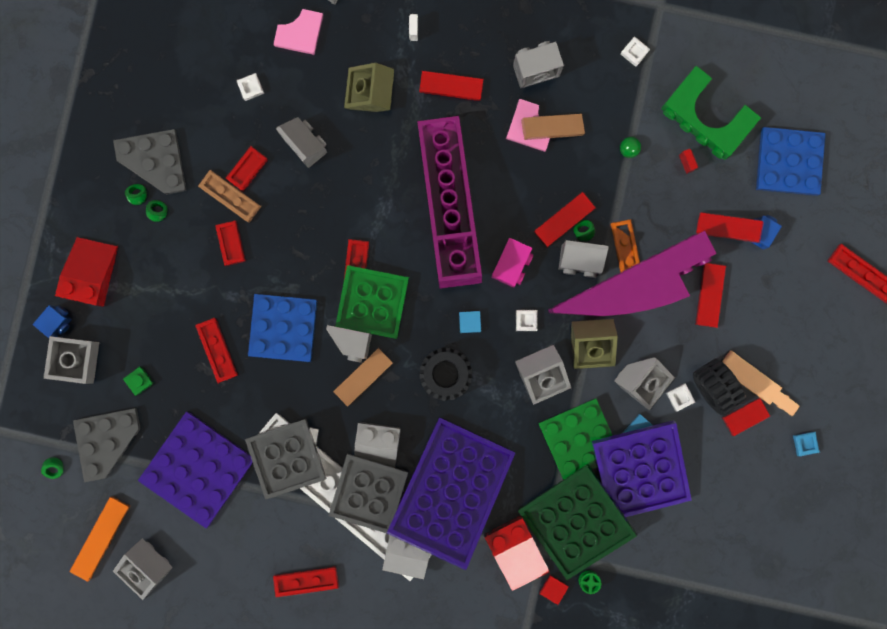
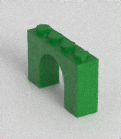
(682, 109)

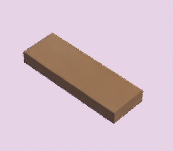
(552, 126)
(229, 196)
(363, 377)

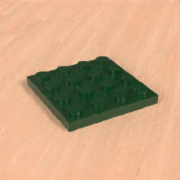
(577, 522)

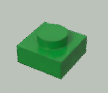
(138, 381)

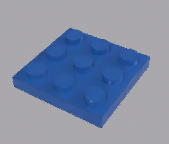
(790, 161)
(282, 328)

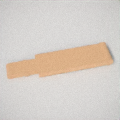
(759, 383)

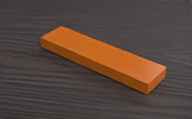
(625, 245)
(99, 538)

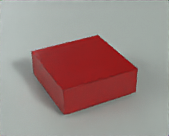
(688, 161)
(554, 589)

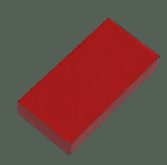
(246, 168)
(230, 243)
(746, 416)

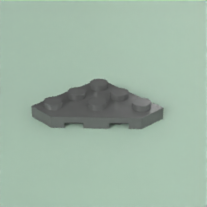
(154, 159)
(104, 441)

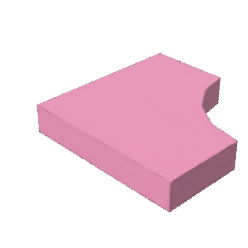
(301, 34)
(523, 110)

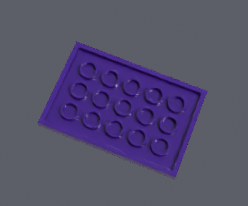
(451, 493)

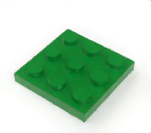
(371, 302)
(572, 435)

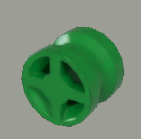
(589, 586)

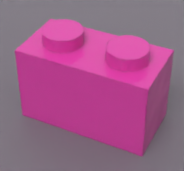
(512, 263)

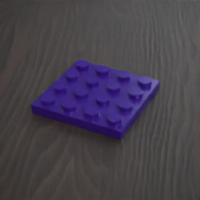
(643, 468)
(196, 469)

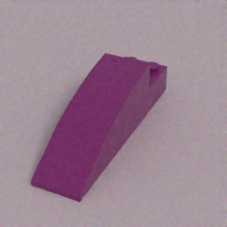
(449, 202)
(644, 285)

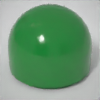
(630, 147)
(136, 199)
(156, 216)
(584, 236)
(52, 462)

